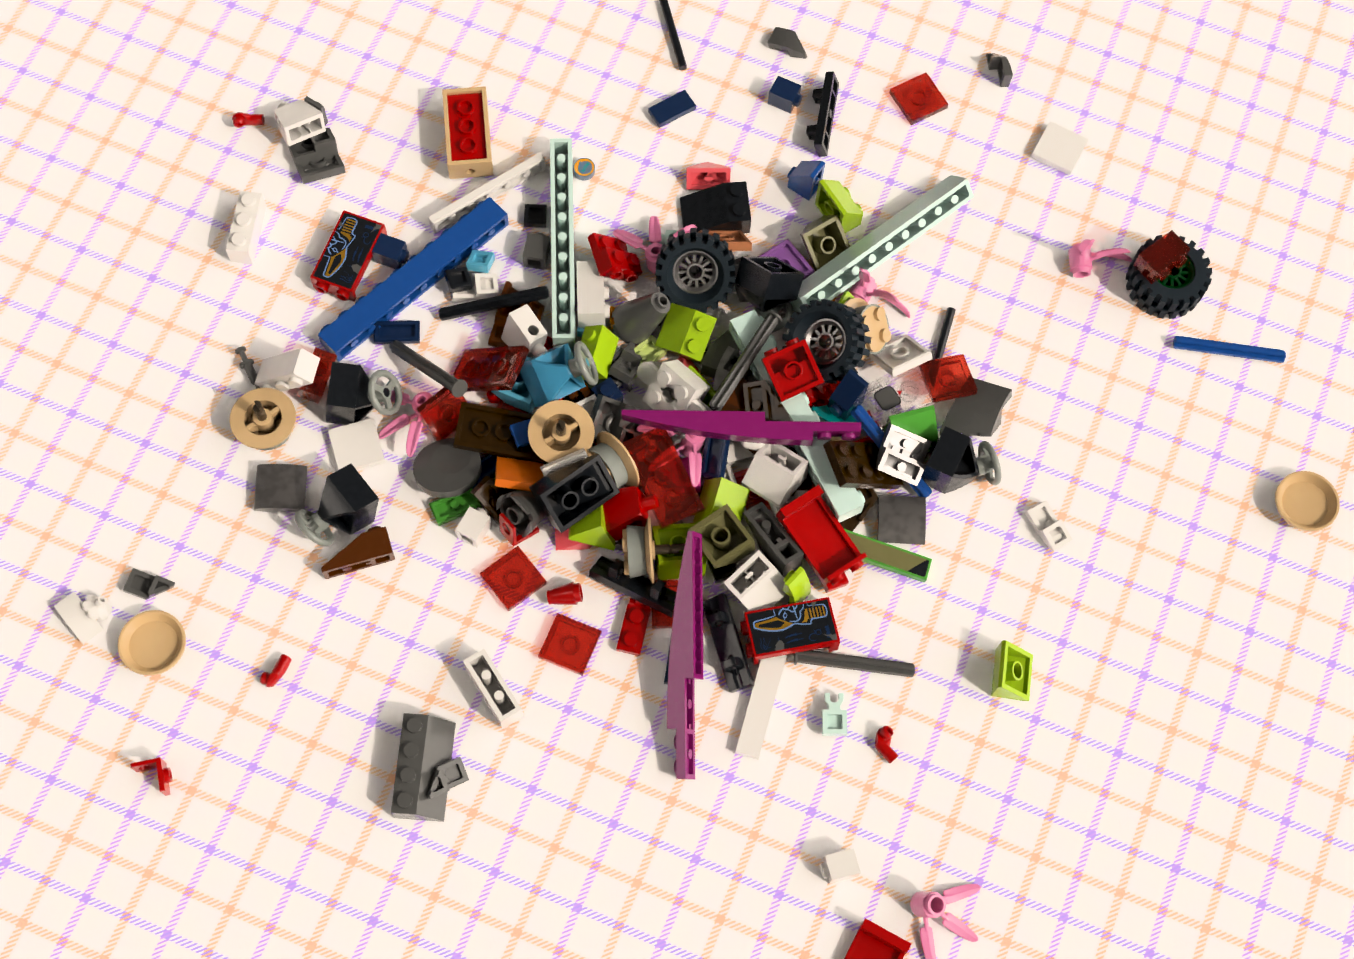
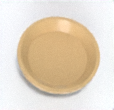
(1307, 501)
(151, 642)

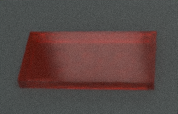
(491, 367)
(665, 476)

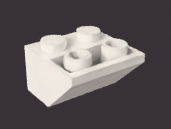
(775, 473)
(756, 583)

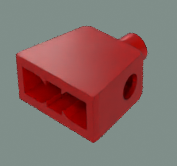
(627, 508)

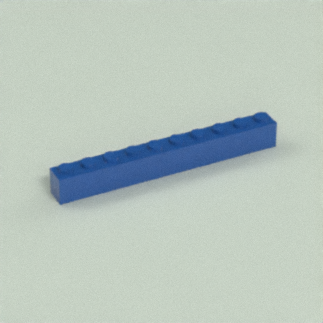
(413, 278)

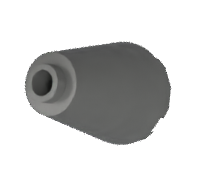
(640, 317)
(521, 510)

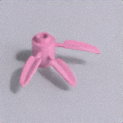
(652, 250)
(1081, 257)
(866, 288)
(403, 420)
(689, 447)
(932, 905)

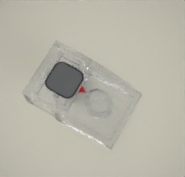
(896, 395)

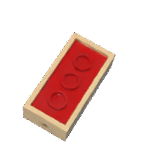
(467, 132)

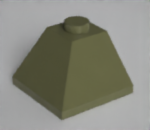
(824, 240)
(724, 537)

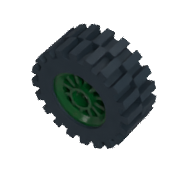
(1175, 292)

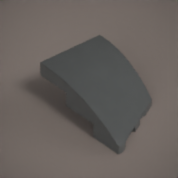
(317, 157)
(980, 412)
(608, 417)

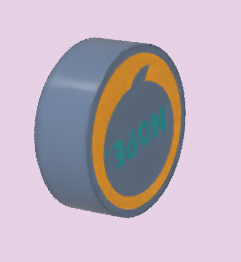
(584, 169)

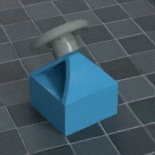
(558, 373)

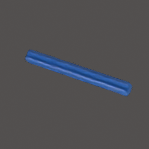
(1229, 349)
(877, 435)

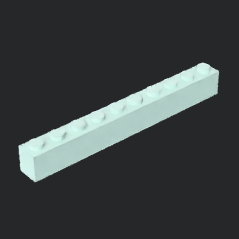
(885, 241)
(562, 242)
(841, 501)

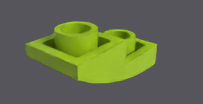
(797, 585)

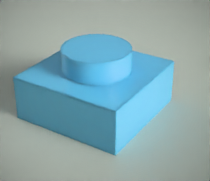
(480, 261)

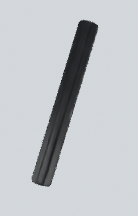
(493, 303)

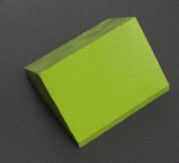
(719, 492)
(592, 530)
(1012, 672)

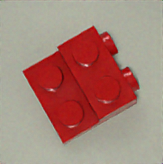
(613, 258)
(792, 369)

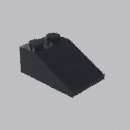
(718, 208)
(574, 491)

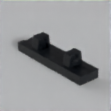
(827, 99)
(639, 588)
(728, 643)

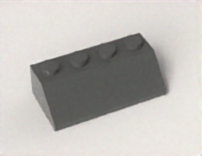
(423, 746)

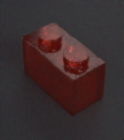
(1162, 257)
(314, 391)

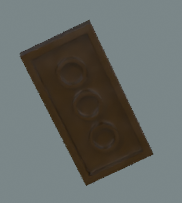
(488, 432)
(856, 464)

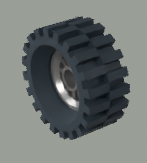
(709, 291)
(841, 321)

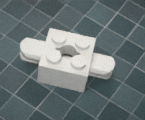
(675, 382)

